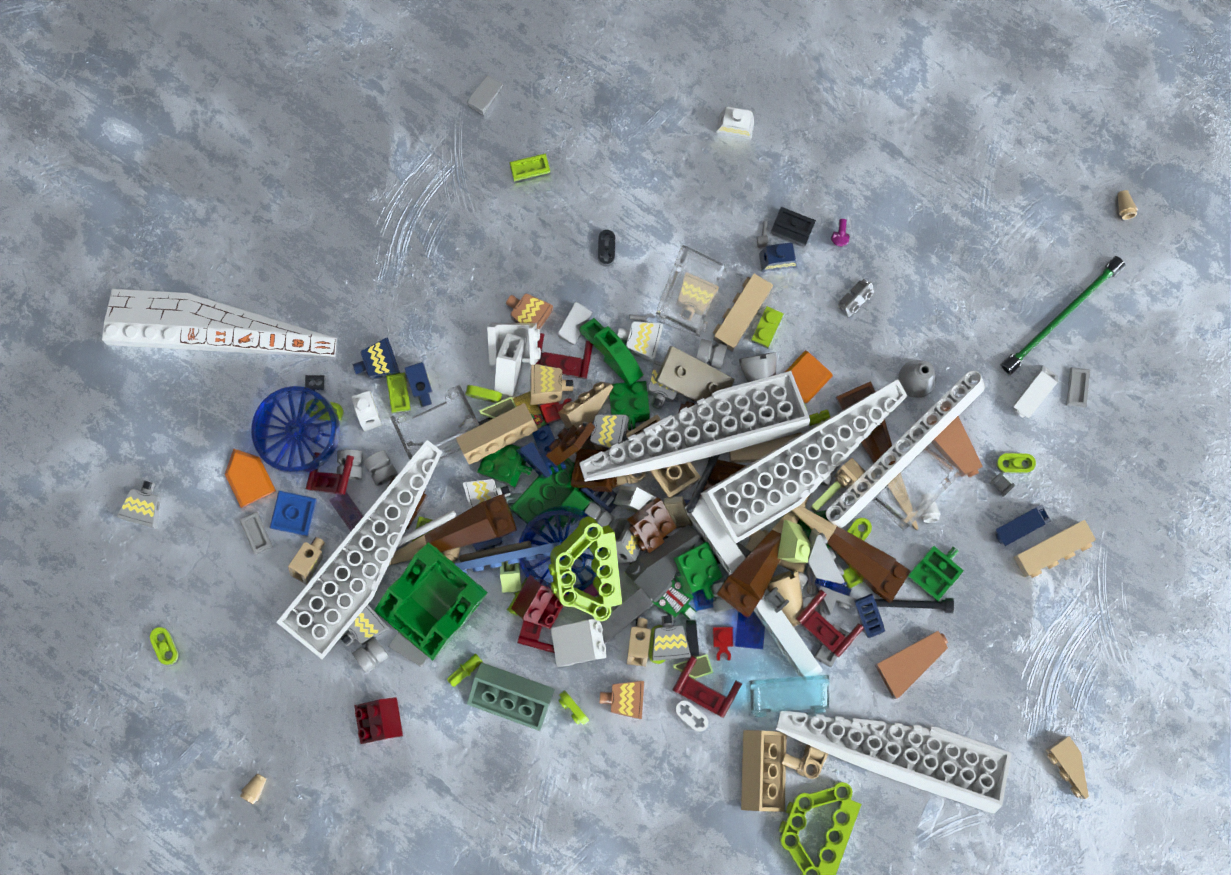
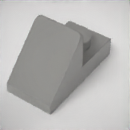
(832, 597)

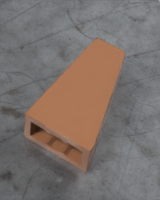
(957, 448)
(910, 663)

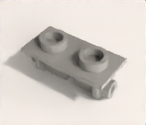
(863, 291)

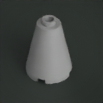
(759, 366)
(917, 378)

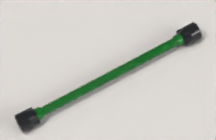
(1112, 268)

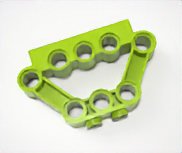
(573, 547)
(837, 848)

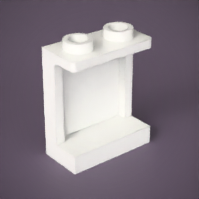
(497, 334)
(578, 642)

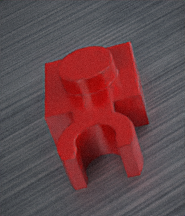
(550, 411)
(723, 639)

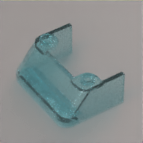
(788, 694)

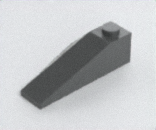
(656, 569)

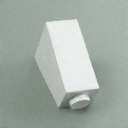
(509, 364)
(1035, 392)

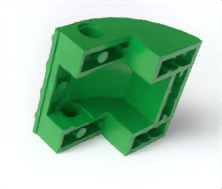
(430, 601)

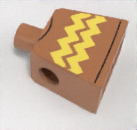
(529, 310)
(625, 699)

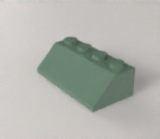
(510, 696)

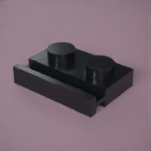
(793, 226)

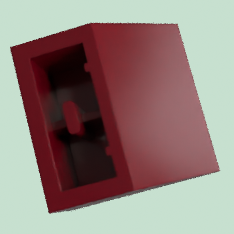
(537, 603)
(378, 720)

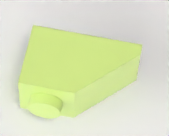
(793, 544)
(510, 577)

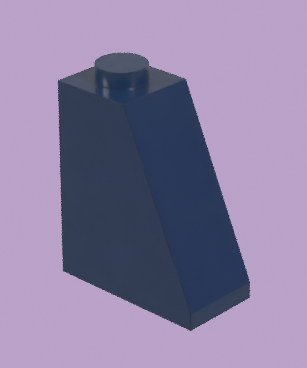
(1022, 525)

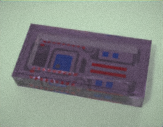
(347, 510)

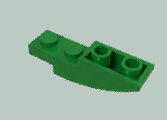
(615, 351)

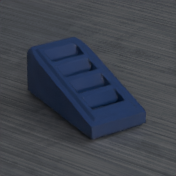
(532, 457)
(590, 494)
(874, 626)

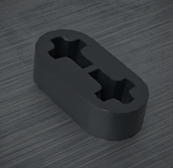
(611, 248)
(692, 637)

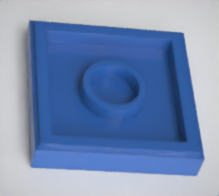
(293, 513)

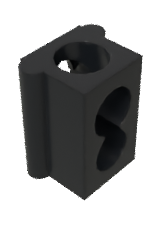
(316, 378)

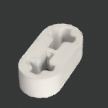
(695, 712)

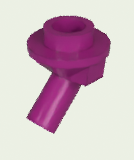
(841, 237)

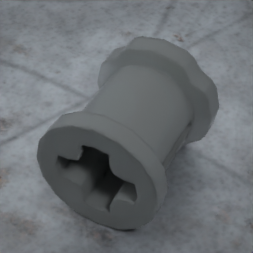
(1002, 484)
(776, 599)

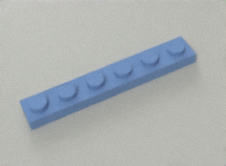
(511, 557)

